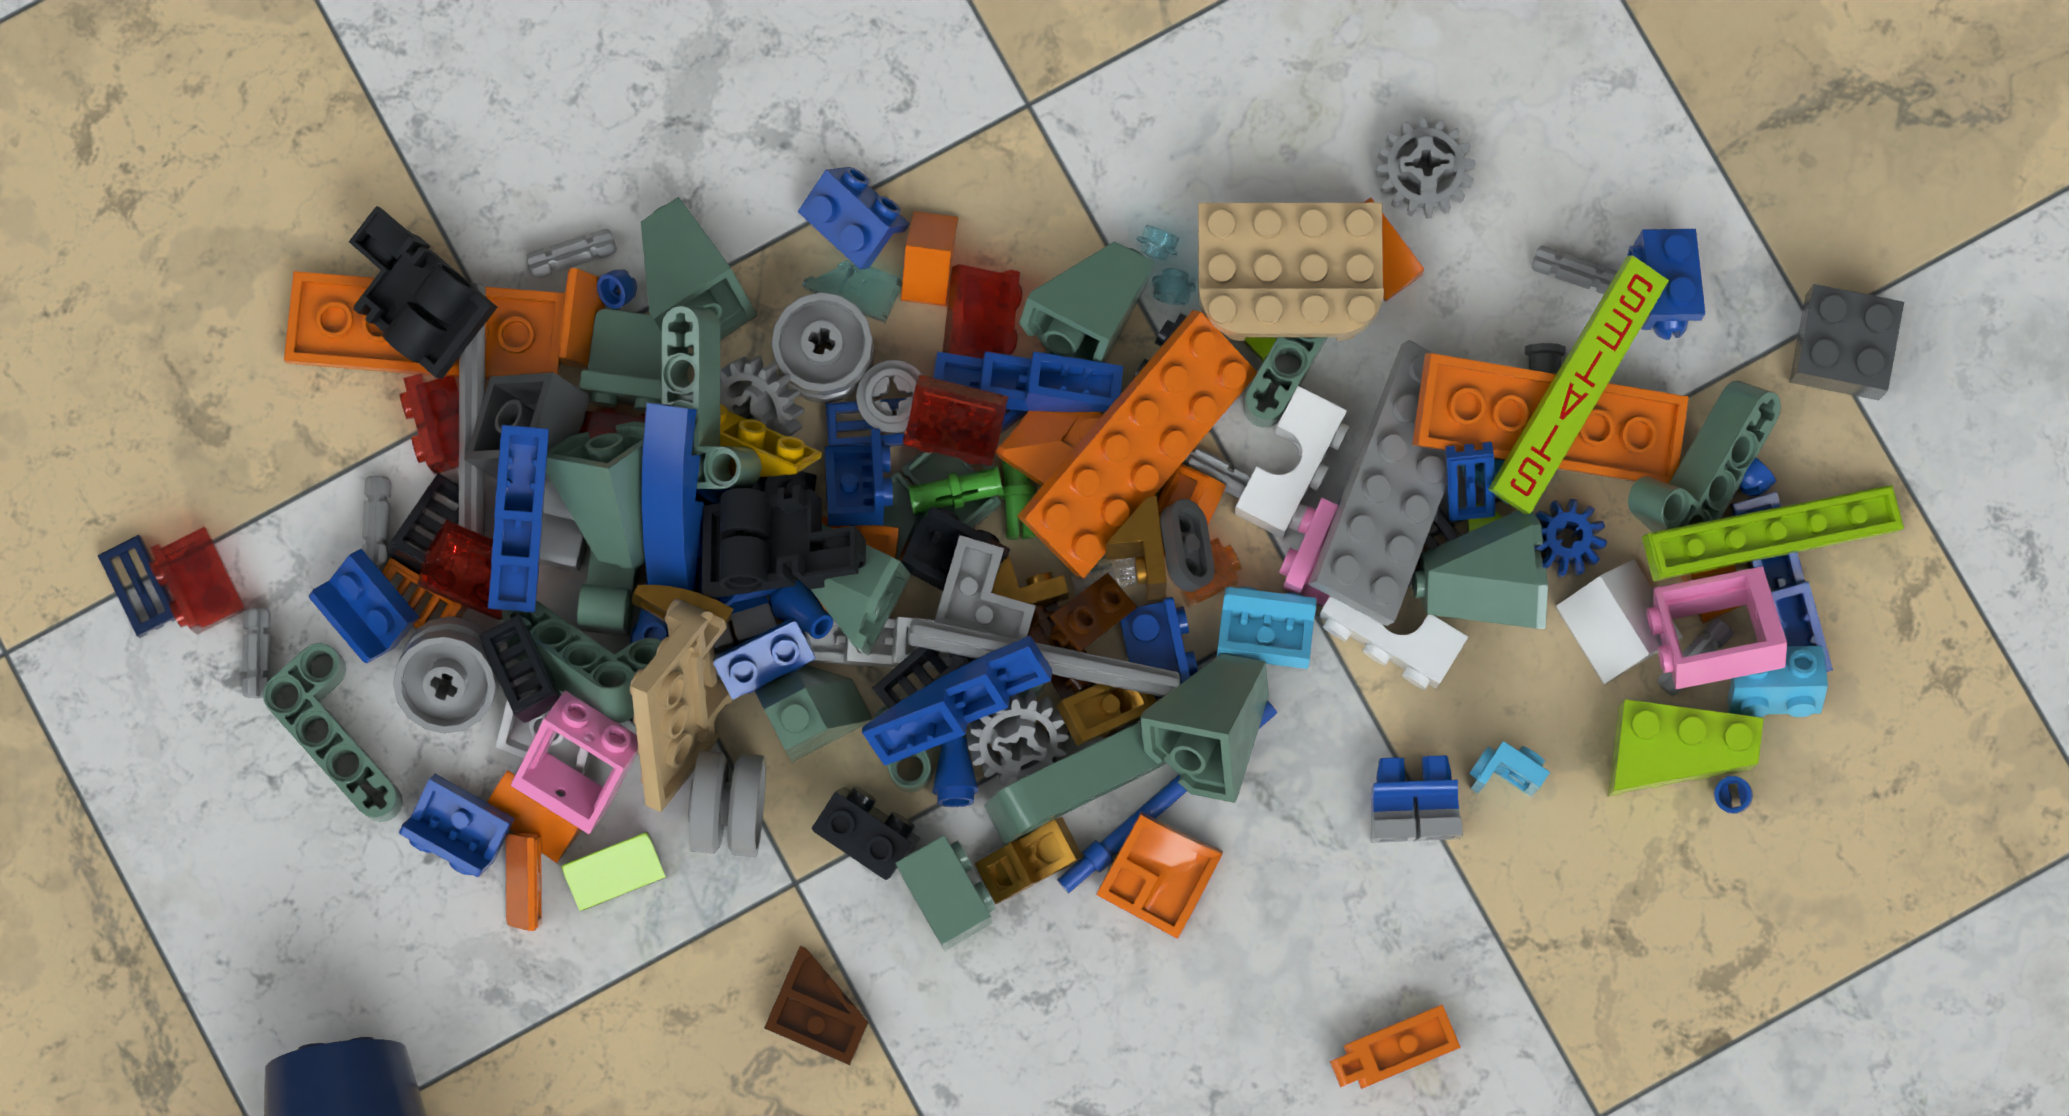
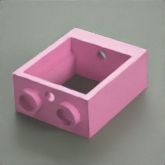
(1713, 594)
(544, 774)

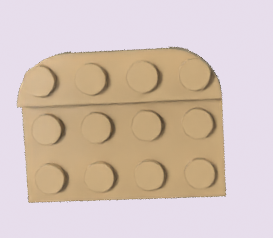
(1290, 268)
(677, 702)

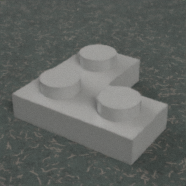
(969, 596)

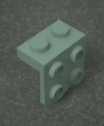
(624, 360)

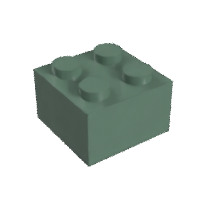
(945, 892)

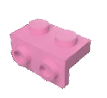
(1300, 564)

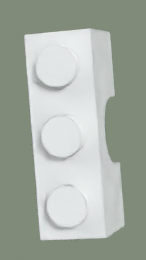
(1276, 500)
(1422, 654)

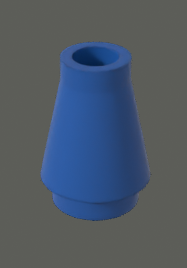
(801, 604)
(955, 775)

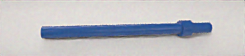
(1099, 855)

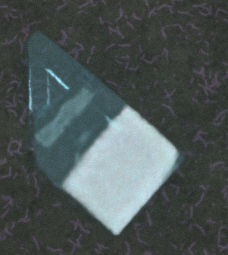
(867, 288)

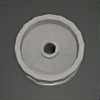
(818, 321)
(422, 682)
(724, 803)

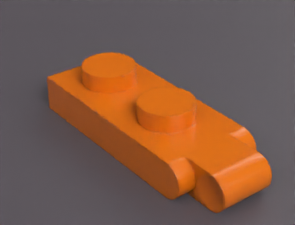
(1396, 1049)

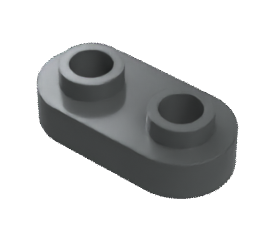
(1187, 545)

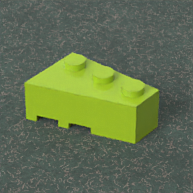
(1679, 744)

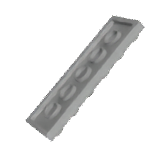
(1385, 503)

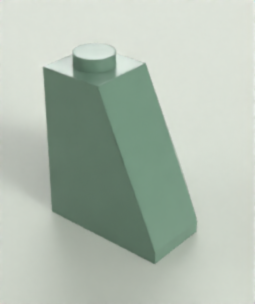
(689, 270)
(1088, 304)
(604, 490)
(1487, 575)
(866, 599)
(812, 709)
(1209, 726)

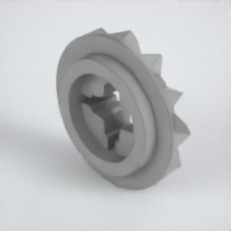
(876, 383)

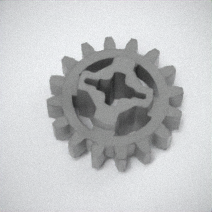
(1443, 167)
(761, 396)
(1020, 740)

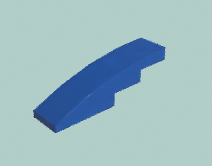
(1036, 383)
(668, 496)
(518, 518)
(1787, 585)
(962, 696)

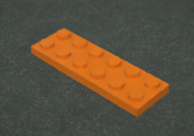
(329, 333)
(1479, 402)
(1138, 443)

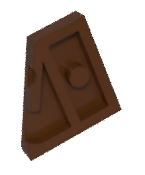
(816, 1011)

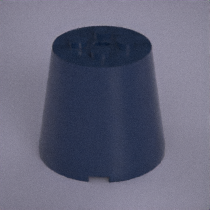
(343, 1080)

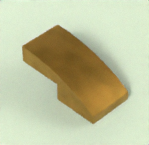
(657, 599)
(1028, 860)

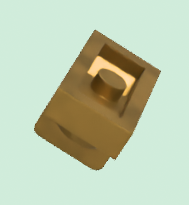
(1142, 540)
(1040, 588)
(1102, 711)

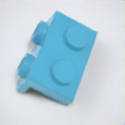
(1267, 626)
(1791, 690)
(1517, 767)

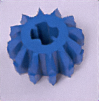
(1580, 549)

